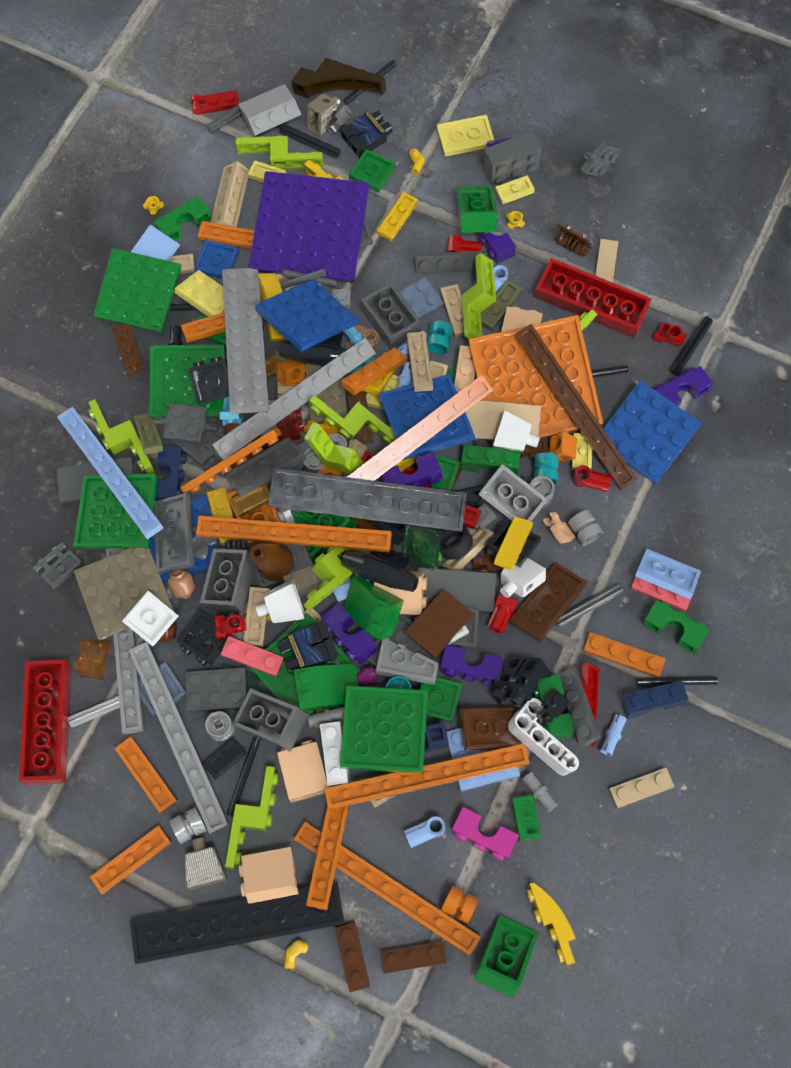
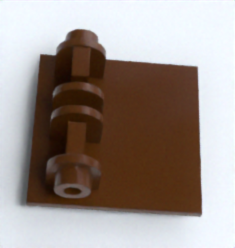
(581, 240)

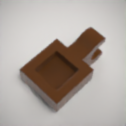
(532, 451)
(488, 561)

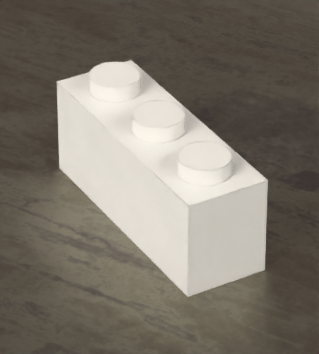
(332, 743)

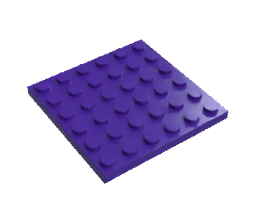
(309, 225)

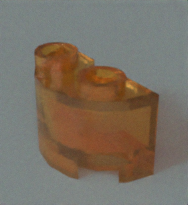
(92, 658)

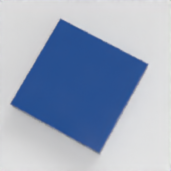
(215, 258)

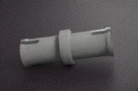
(327, 716)
(540, 792)

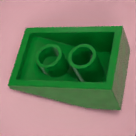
(477, 209)
(373, 608)
(324, 686)
(506, 956)

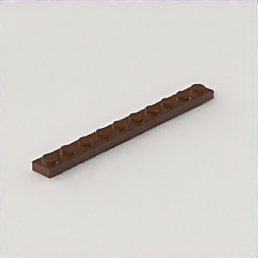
(576, 407)

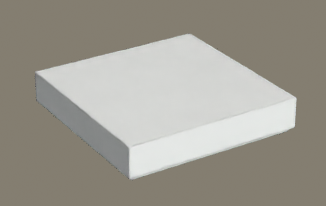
(150, 618)

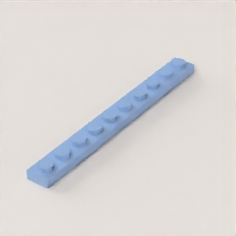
(110, 473)

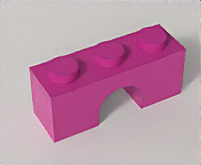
(467, 829)

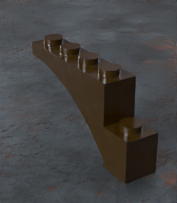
(335, 76)

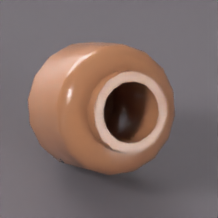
(181, 584)

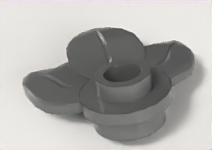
(201, 544)

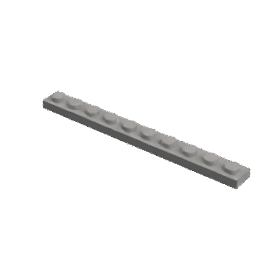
(293, 399)
(127, 677)
(178, 738)

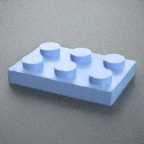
(668, 573)

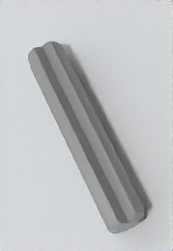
(94, 712)

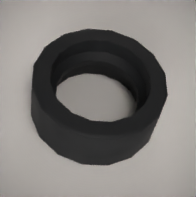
(459, 549)

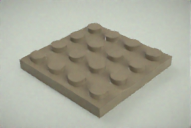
(116, 585)

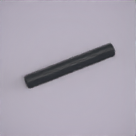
(310, 140)
(691, 346)

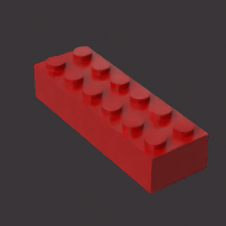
(583, 292)
(45, 722)

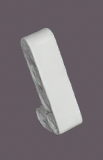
(545, 739)

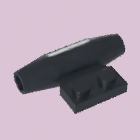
(318, 354)
(383, 568)

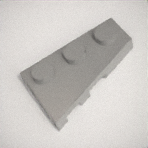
(398, 661)

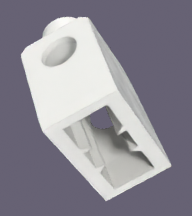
(514, 434)
(522, 579)
(282, 603)

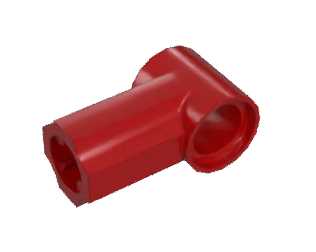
(457, 244)
(593, 479)
(503, 610)

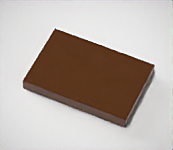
(439, 623)

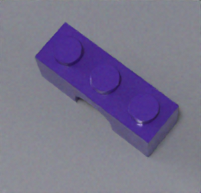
(498, 247)
(693, 381)
(428, 473)
(359, 645)
(455, 665)

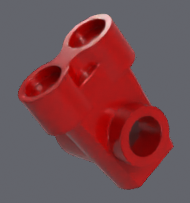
(670, 334)
(225, 625)

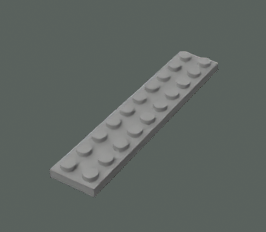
(244, 342)

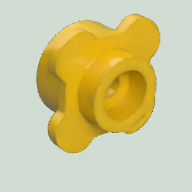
(150, 201)
(515, 215)

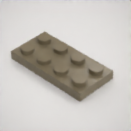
(332, 396)

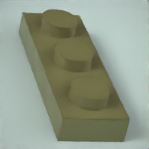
(504, 298)
(148, 434)

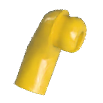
(417, 159)
(292, 951)

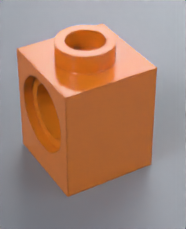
(290, 372)
(564, 446)

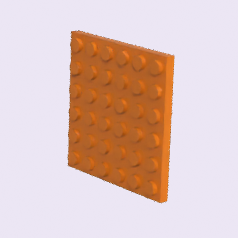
(519, 381)

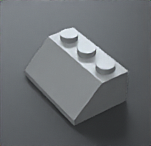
(269, 110)
(512, 495)

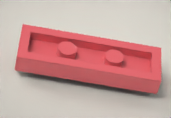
(660, 594)
(252, 656)

